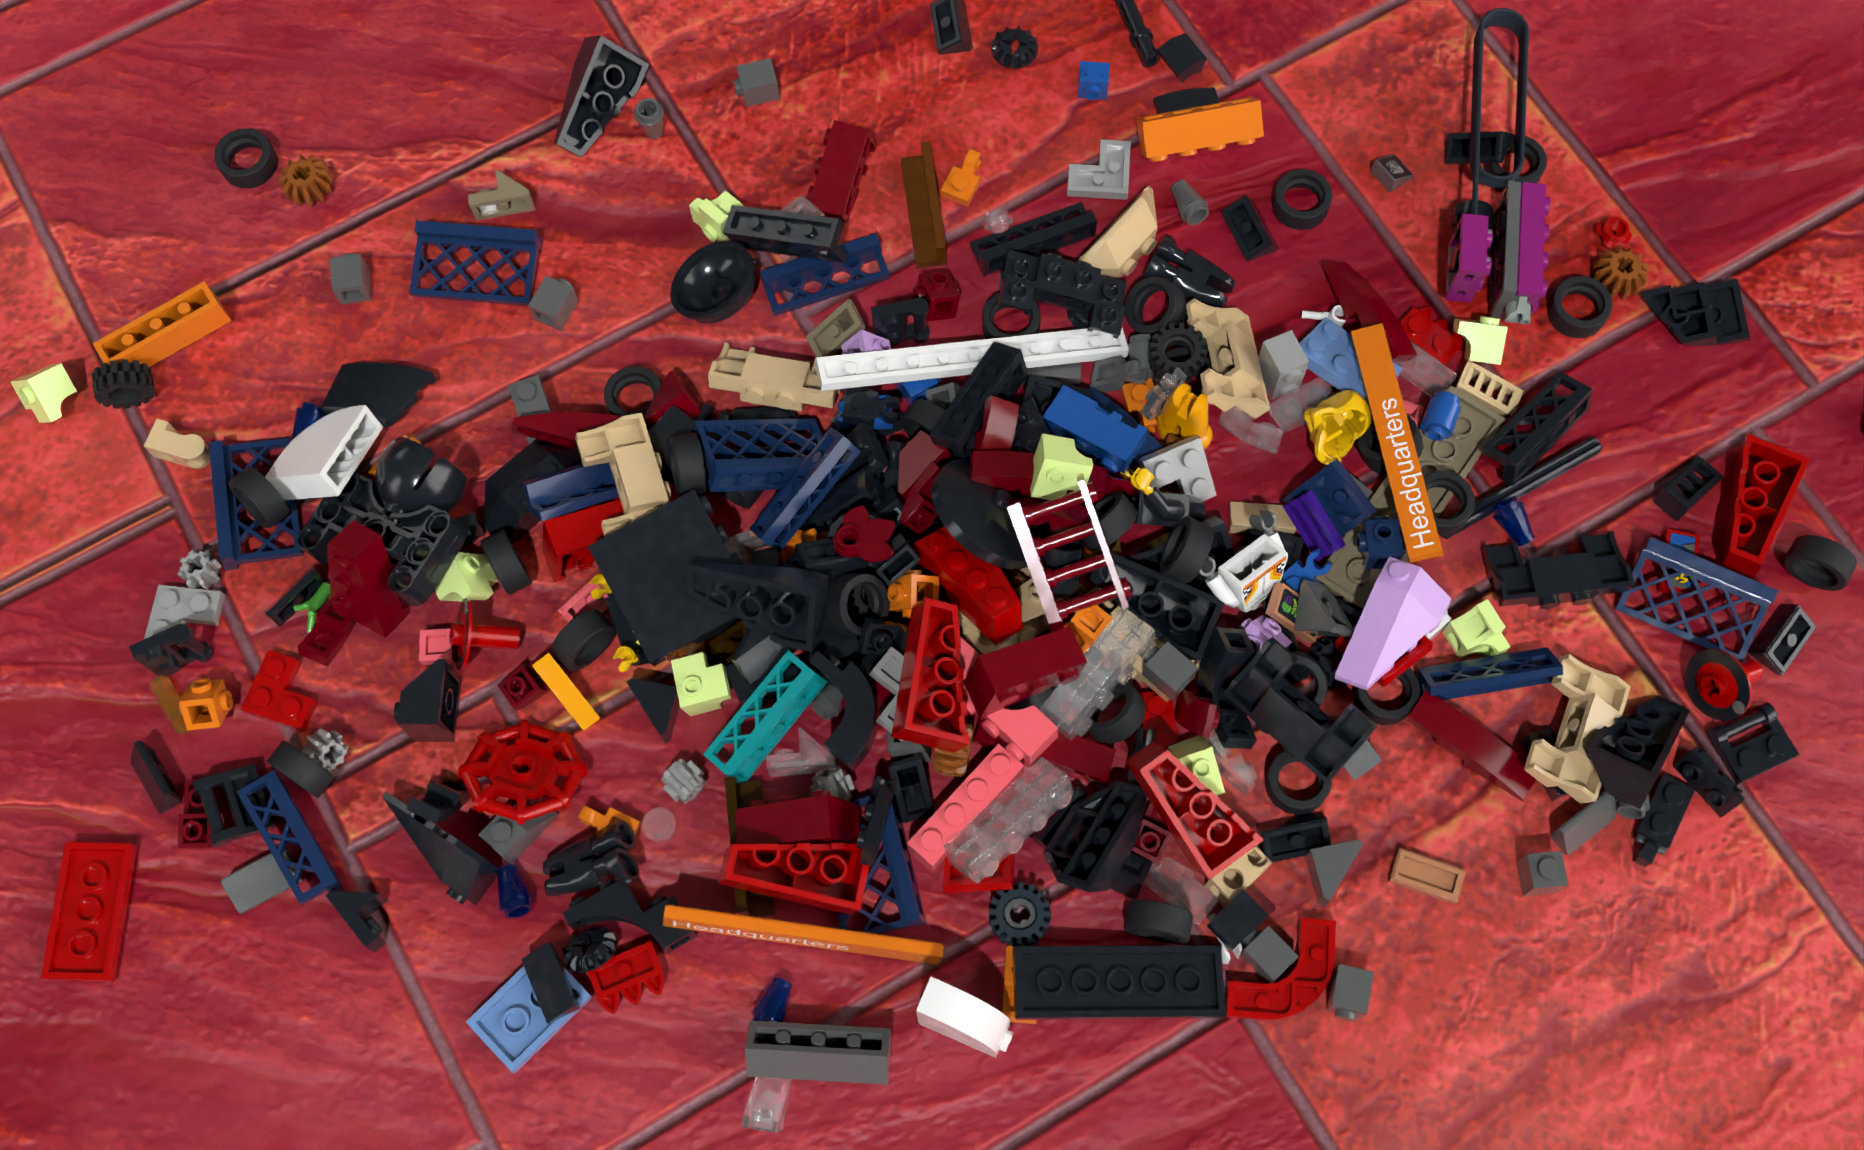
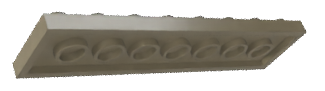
(1457, 454)

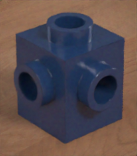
(1379, 541)

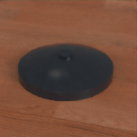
(979, 516)

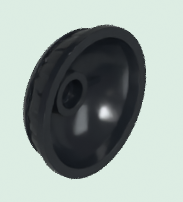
(713, 282)

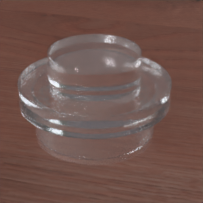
(997, 220)
(659, 824)

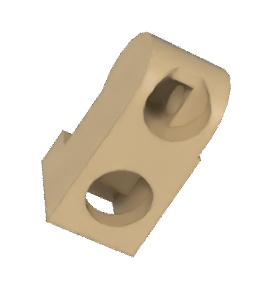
(176, 448)
(1238, 876)

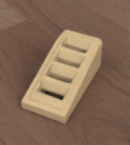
(1482, 376)

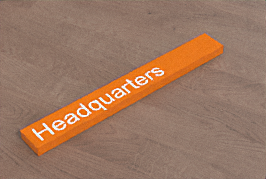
(1396, 444)
(802, 934)

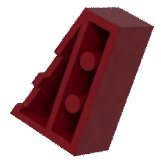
(841, 169)
(360, 580)
(1024, 670)
(797, 820)

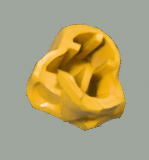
(1337, 424)

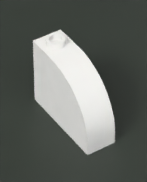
(325, 454)
(963, 1018)

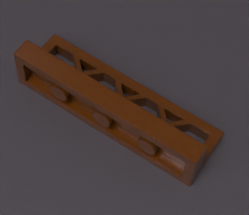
(924, 209)

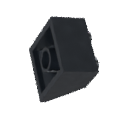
(430, 704)

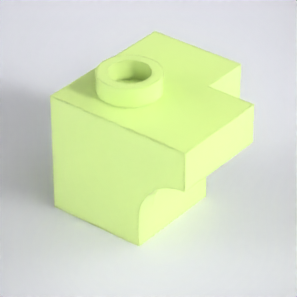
(713, 215)
(1482, 338)
(44, 391)
(1058, 467)
(467, 577)
(1477, 632)
(698, 685)
(1200, 760)

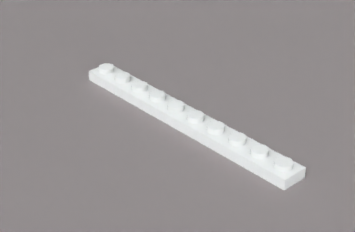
(963, 357)

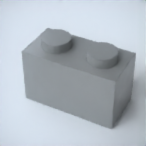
(1282, 364)

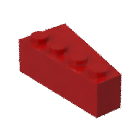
(1760, 497)
(568, 536)
(972, 585)
(930, 686)
(1194, 815)
(799, 872)

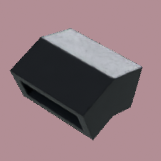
(1182, 56)
(902, 560)

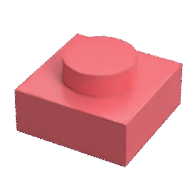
(435, 645)

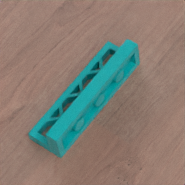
(773, 725)

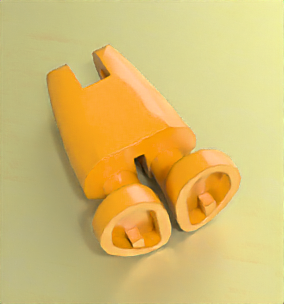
(1185, 414)

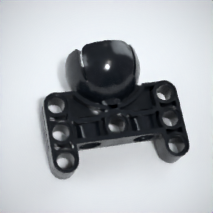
(394, 508)

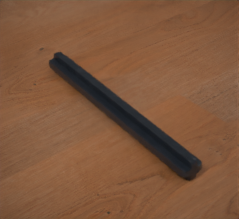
(1533, 479)

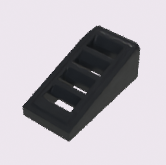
(1676, 503)

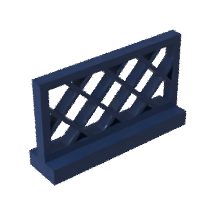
(475, 237)
(754, 473)
(228, 511)
(1708, 573)
(901, 874)

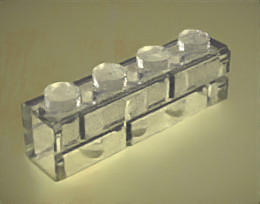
(1108, 663)
(1009, 820)

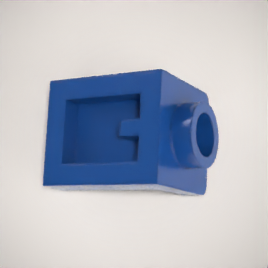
(1093, 80)

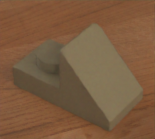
(507, 200)
(835, 330)

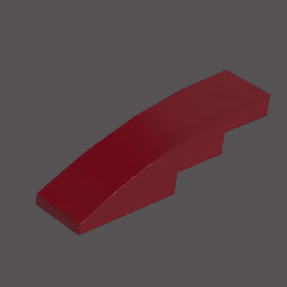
(1364, 303)
(560, 427)
(1015, 471)
(1473, 744)
(1069, 756)

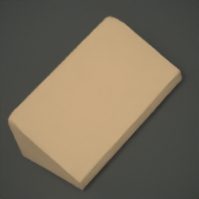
(1240, 513)

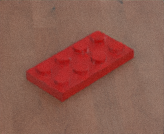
(89, 912)

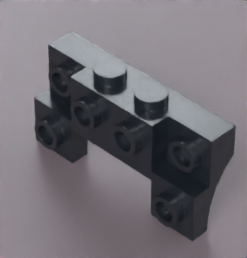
(1064, 285)
(1559, 578)
(1293, 718)

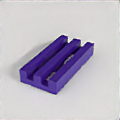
(1310, 527)

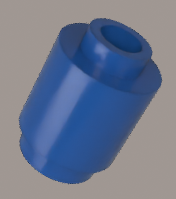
(1441, 416)

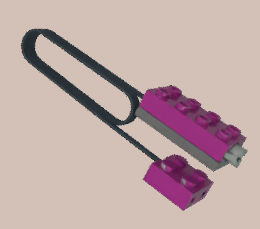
(1518, 218)

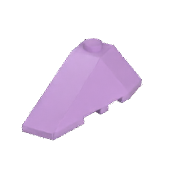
(1396, 616)

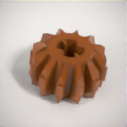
(306, 180)
(1621, 272)
(952, 763)

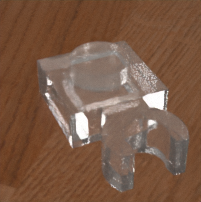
(1159, 394)

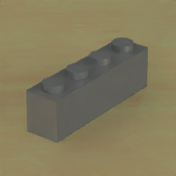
(818, 1052)

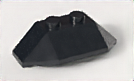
(504, 493)
(1097, 837)

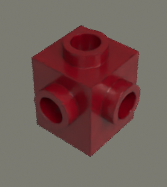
(940, 294)

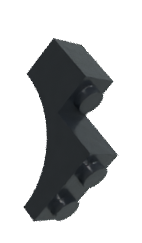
(618, 903)

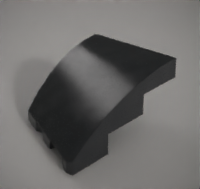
(1701, 313)
(382, 387)

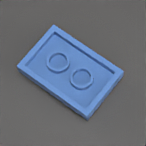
(1334, 357)
(514, 1022)

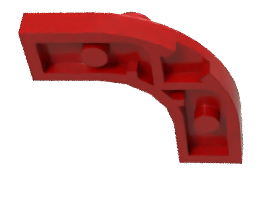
(1296, 991)

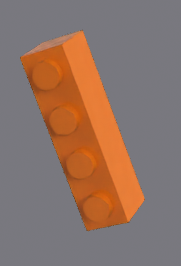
(1200, 127)
(165, 328)

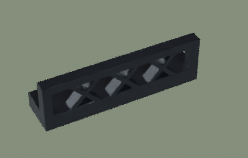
(786, 233)
(1036, 242)
(990, 378)
(1545, 435)

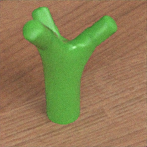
(314, 604)

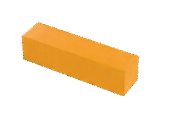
(566, 692)

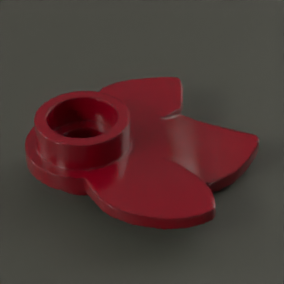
(868, 534)

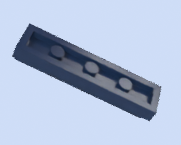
(805, 270)
(801, 485)
(569, 490)
(1489, 674)
(300, 829)

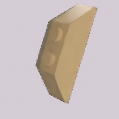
(1126, 239)

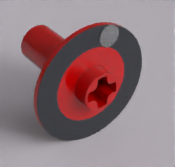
(466, 635)
(1721, 683)

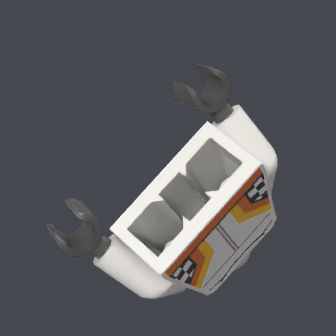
(1253, 571)

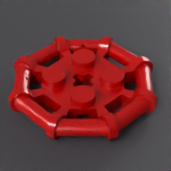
(522, 786)

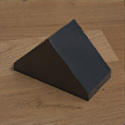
(659, 704)
(911, 789)
(1241, 917)

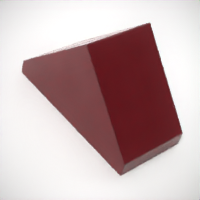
(671, 393)

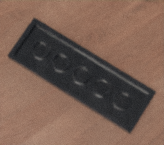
(1118, 982)

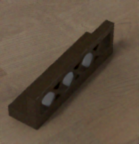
(738, 796)

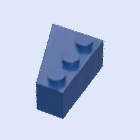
(1094, 430)

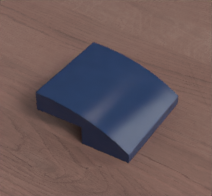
(1339, 497)

